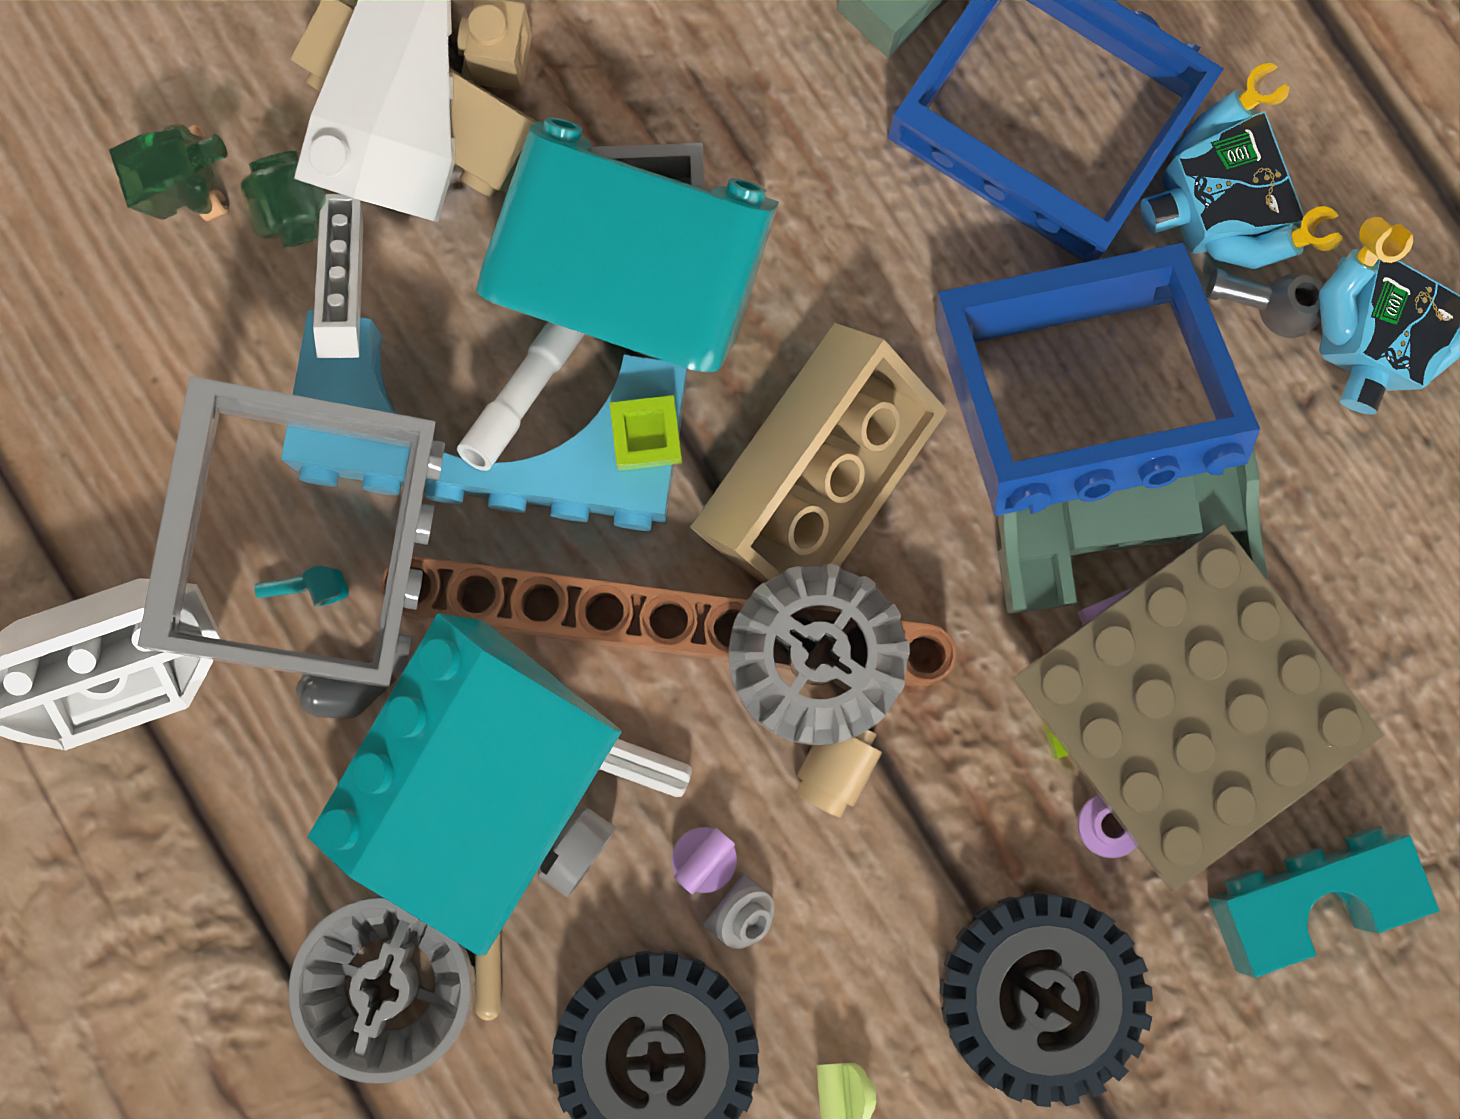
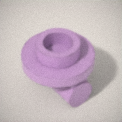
(704, 860)

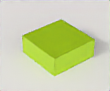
(645, 433)

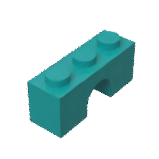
(1268, 916)

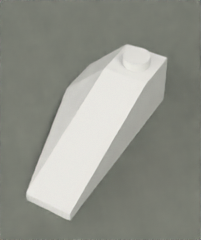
(386, 110)

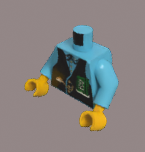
(1234, 188)
(1386, 319)

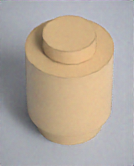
(837, 773)

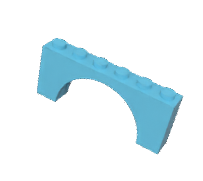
(570, 479)

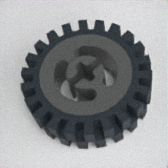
(650, 989)
(1008, 1053)

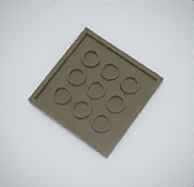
(1197, 707)

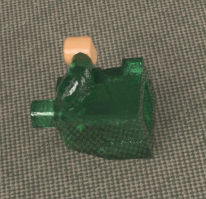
(170, 171)

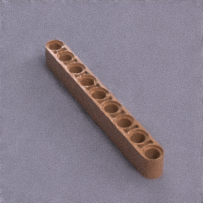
(577, 595)

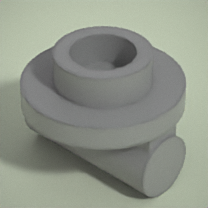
(742, 915)

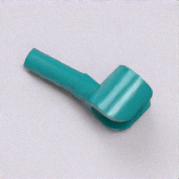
(324, 585)

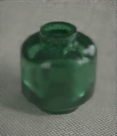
(280, 203)

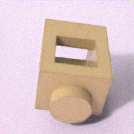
(495, 44)

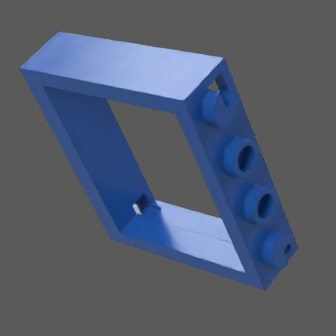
(1122, 32)
(1076, 295)

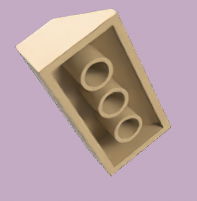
(822, 459)

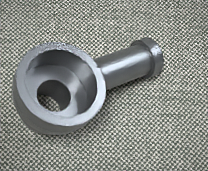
(1275, 301)

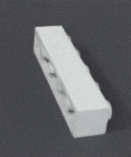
(339, 278)

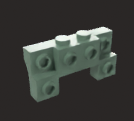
(1039, 545)

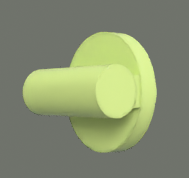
(845, 1092)

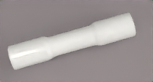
(503, 416)

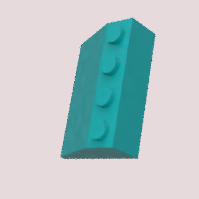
(463, 782)

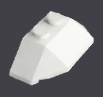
(83, 677)

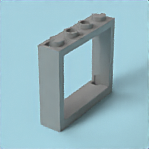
(183, 505)

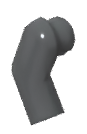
(335, 697)

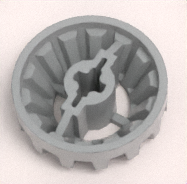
(768, 619)
(363, 1044)

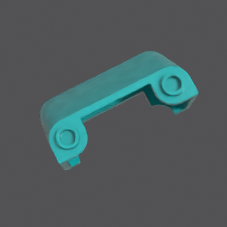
(626, 250)

